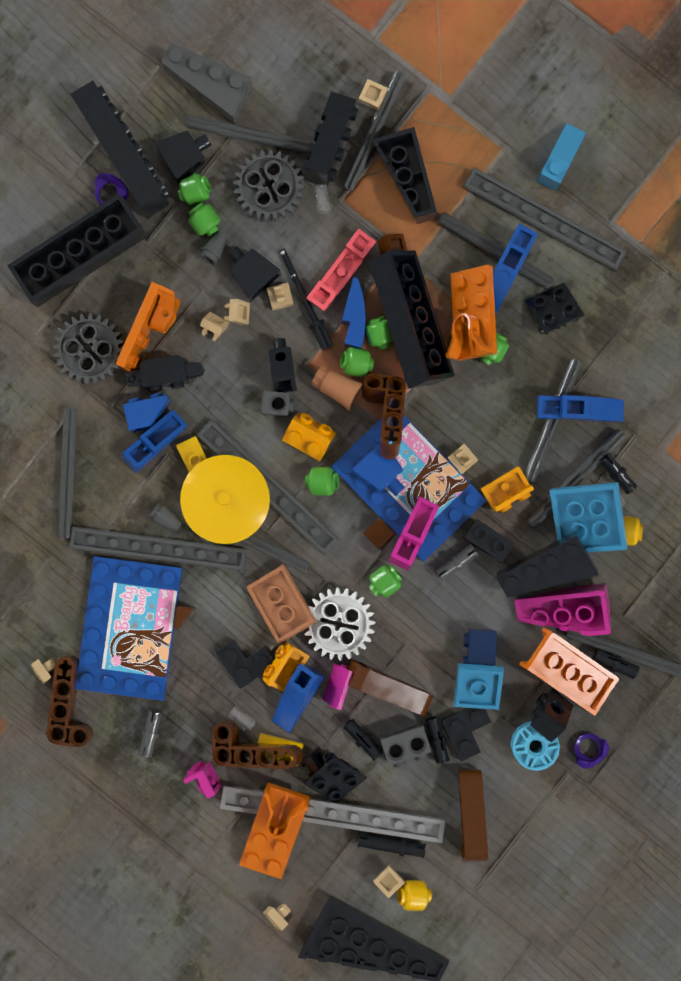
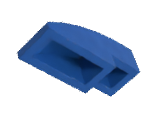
(354, 316)
(154, 441)

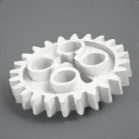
(343, 604)

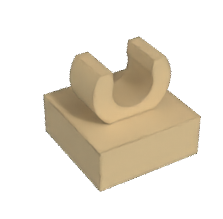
(373, 94)
(280, 296)
(238, 312)
(215, 324)
(462, 459)
(42, 671)
(388, 881)
(277, 916)

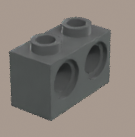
(403, 738)

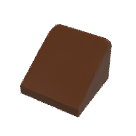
(392, 243)
(378, 533)
(181, 615)

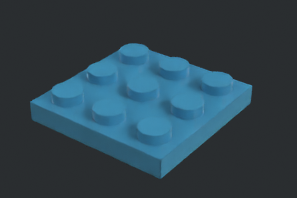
(591, 512)

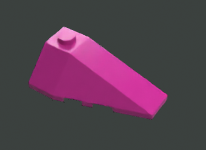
(573, 609)

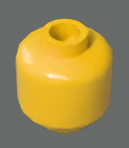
(633, 530)
(414, 895)

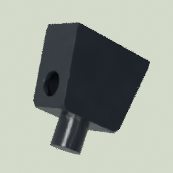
(183, 153)
(252, 272)
(282, 367)

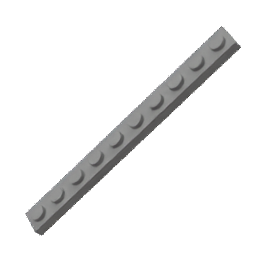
(345, 815)

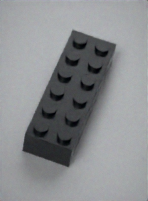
(121, 148)
(77, 251)
(411, 318)

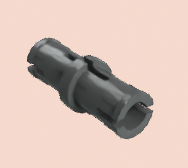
(456, 562)
(150, 733)

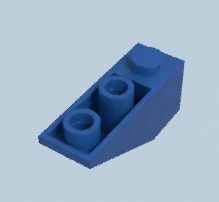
(297, 696)

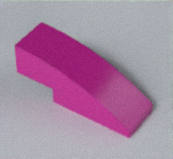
(413, 533)

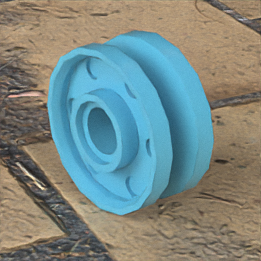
(533, 760)

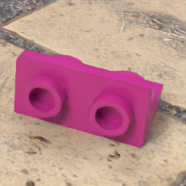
(208, 781)

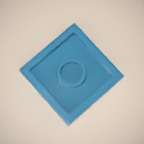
(478, 686)

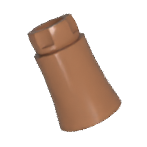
(337, 387)

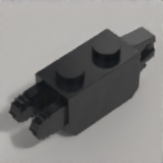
(164, 372)

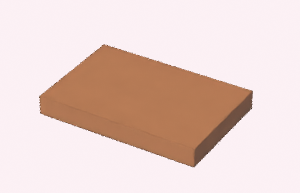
(281, 604)

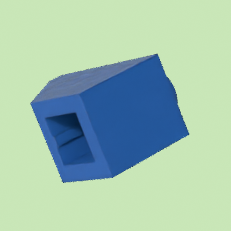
(145, 413)

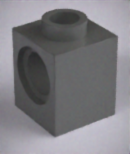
(268, 399)

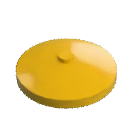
(225, 499)

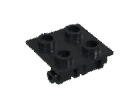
(554, 308)
(335, 778)

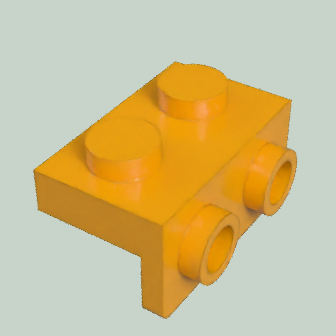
(309, 435)
(507, 489)
(284, 665)

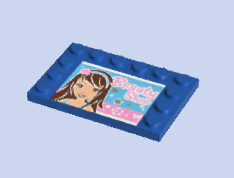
(424, 475)
(129, 628)

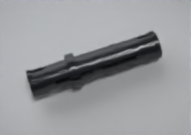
(392, 845)

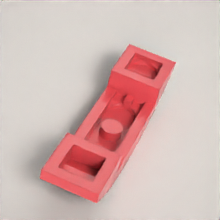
(342, 270)

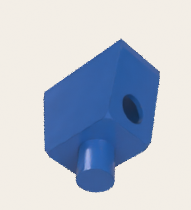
(379, 472)

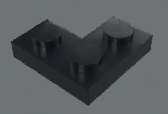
(244, 668)
(460, 728)

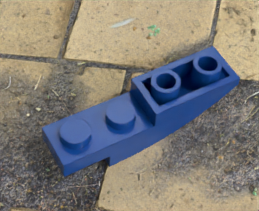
(511, 262)
(580, 408)

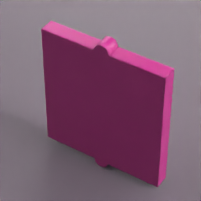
(337, 686)

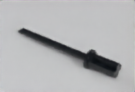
(317, 325)

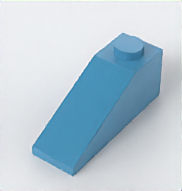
(561, 157)

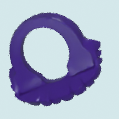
(103, 179)
(602, 748)

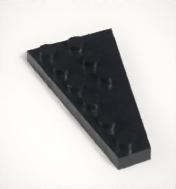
(363, 942)

